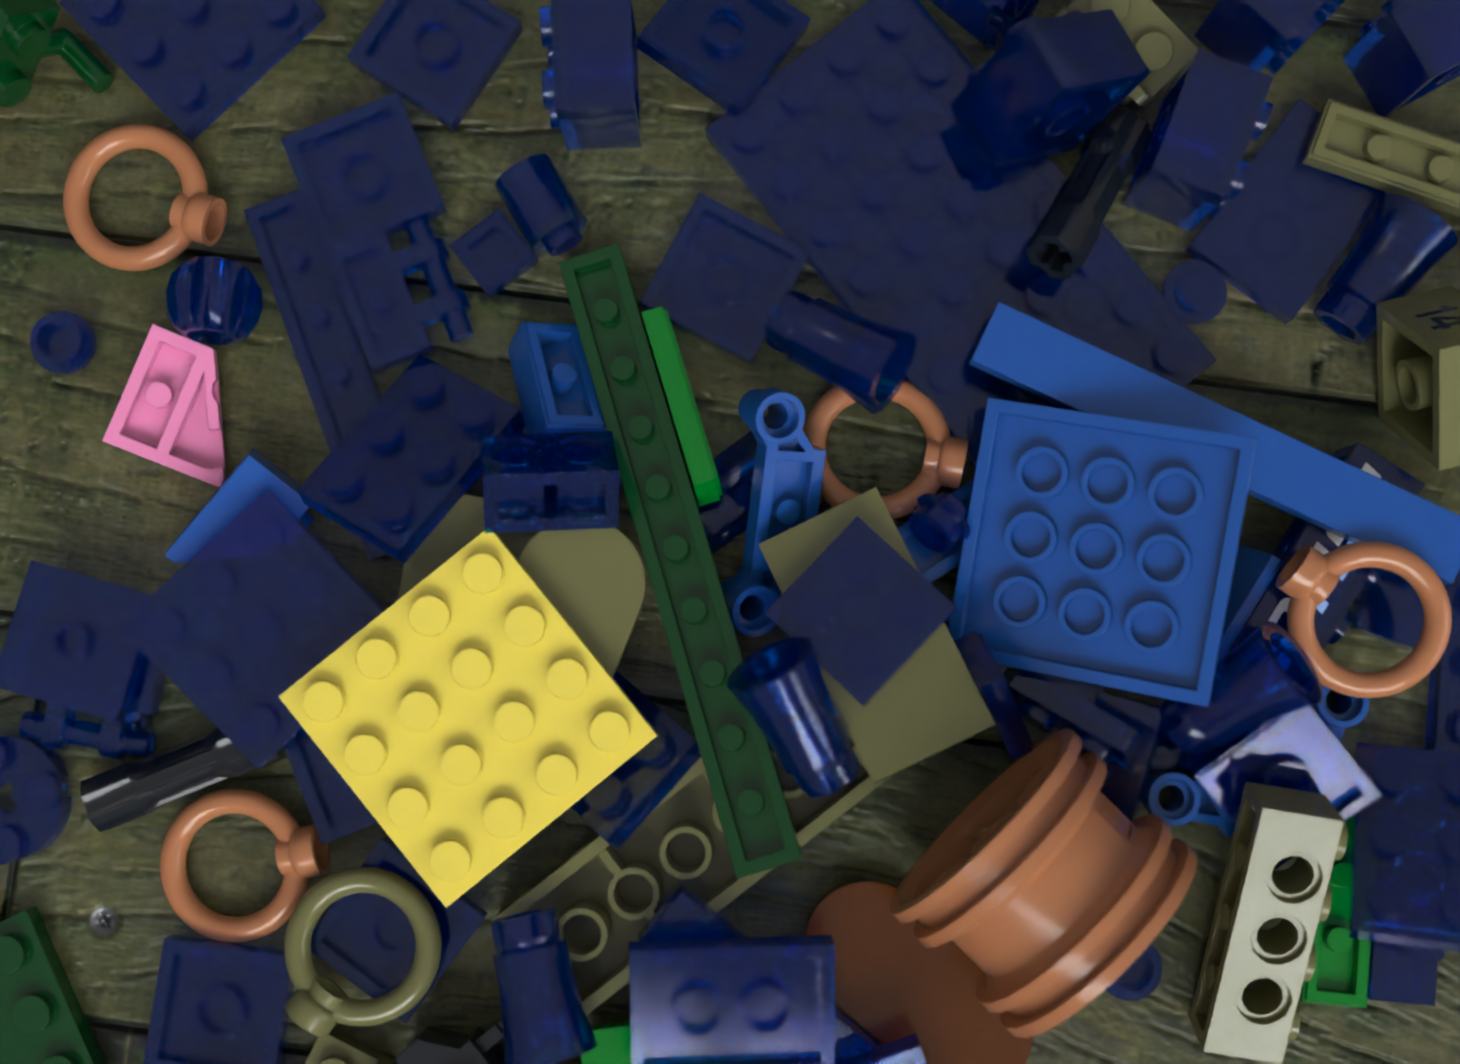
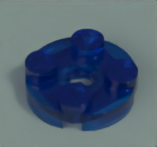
(39, 794)

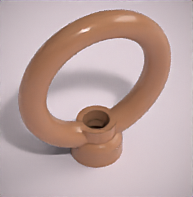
(192, 217)
(942, 458)
(1313, 576)
(297, 855)

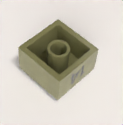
(1421, 372)

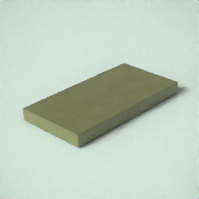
(930, 698)

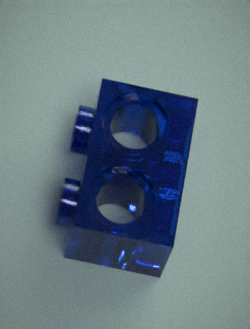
(550, 481)

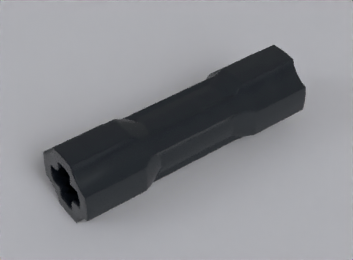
(1074, 221)
(147, 784)

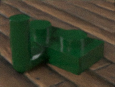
(28, 37)

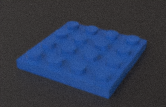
(1103, 547)

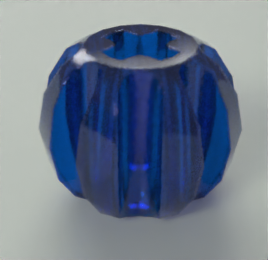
(213, 300)

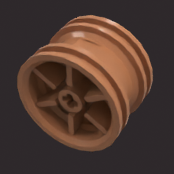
(1046, 886)

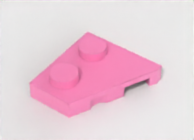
(173, 408)

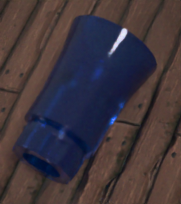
(1384, 264)
(842, 348)
(1251, 687)
(797, 714)
(538, 990)

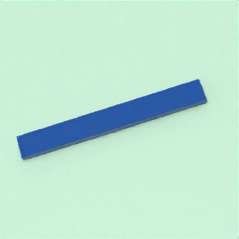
(1284, 469)

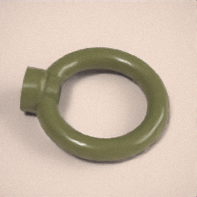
(322, 1003)

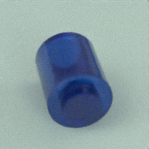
(542, 205)

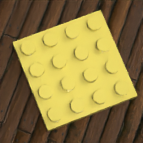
(468, 716)

